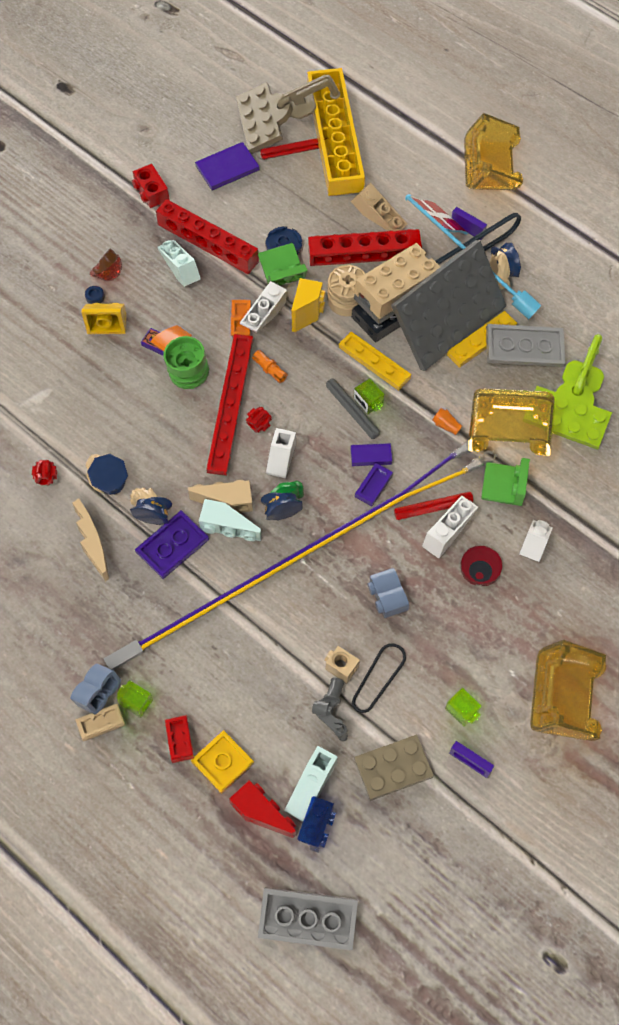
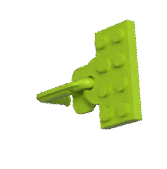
(574, 401)

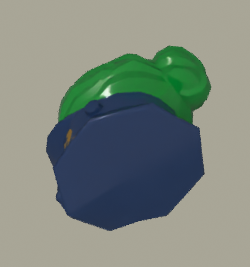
(283, 500)

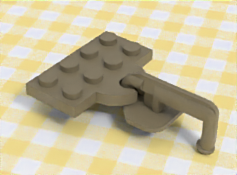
(265, 112)

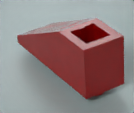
(255, 808)

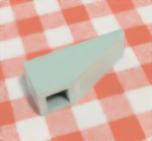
(179, 262)
(222, 519)
(311, 782)

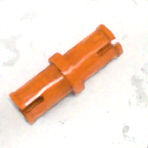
(269, 366)

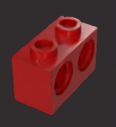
(150, 185)

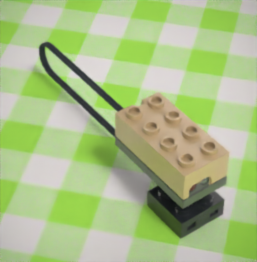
(397, 276)

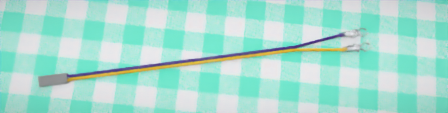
(134, 649)

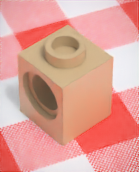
(346, 672)

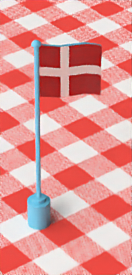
(522, 300)

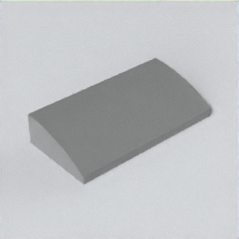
(308, 918)

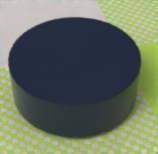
(94, 294)

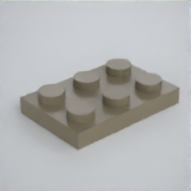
(393, 767)

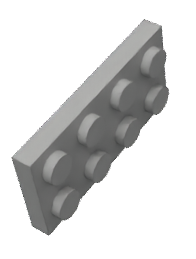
(525, 345)

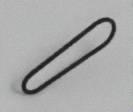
(388, 682)

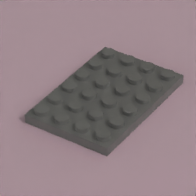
(449, 305)

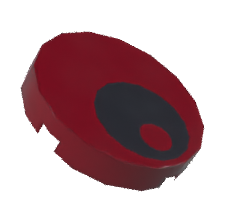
(481, 565)

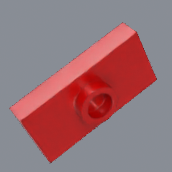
(179, 739)

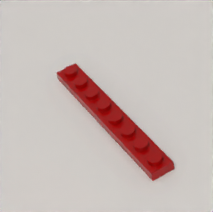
(229, 405)

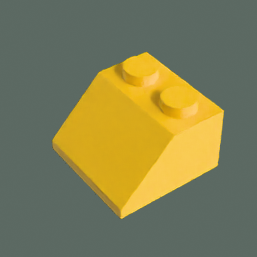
(307, 304)
(104, 318)

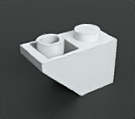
(281, 453)
(536, 540)

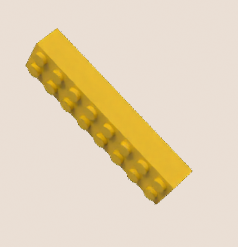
(340, 150)

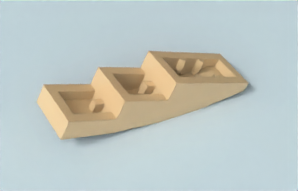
(91, 544)

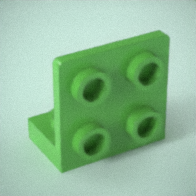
(282, 265)
(505, 482)

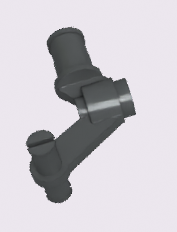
(325, 706)

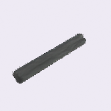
(352, 408)

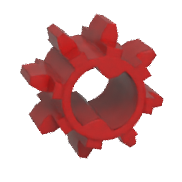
(258, 419)
(44, 472)

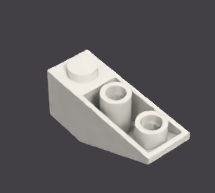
(265, 307)
(449, 526)

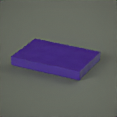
(227, 166)
(172, 544)

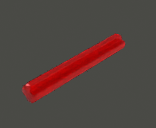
(290, 148)
(429, 506)

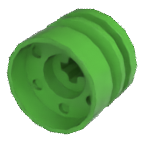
(186, 362)

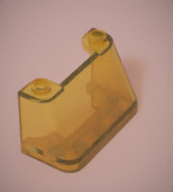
(489, 155)
(512, 418)
(565, 691)

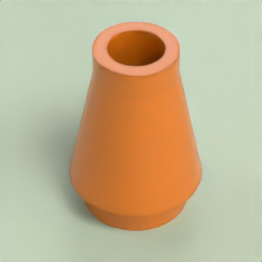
(446, 421)

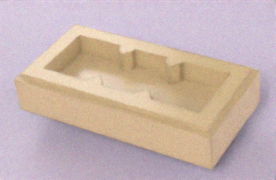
(100, 723)

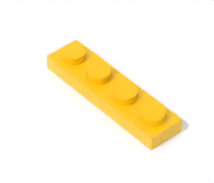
(476, 342)
(375, 361)

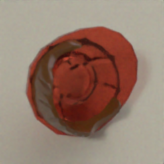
(108, 266)

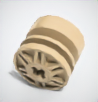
(342, 289)

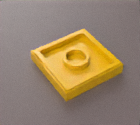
(222, 761)

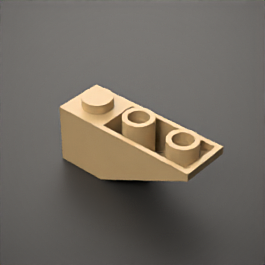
(377, 209)
(235, 494)

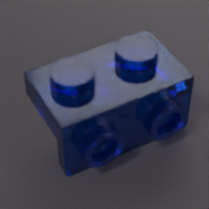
(315, 823)

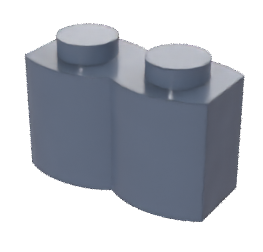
(388, 592)
(95, 688)

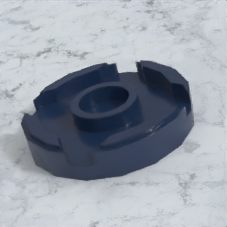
(282, 236)

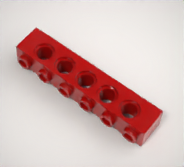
(207, 236)
(360, 246)

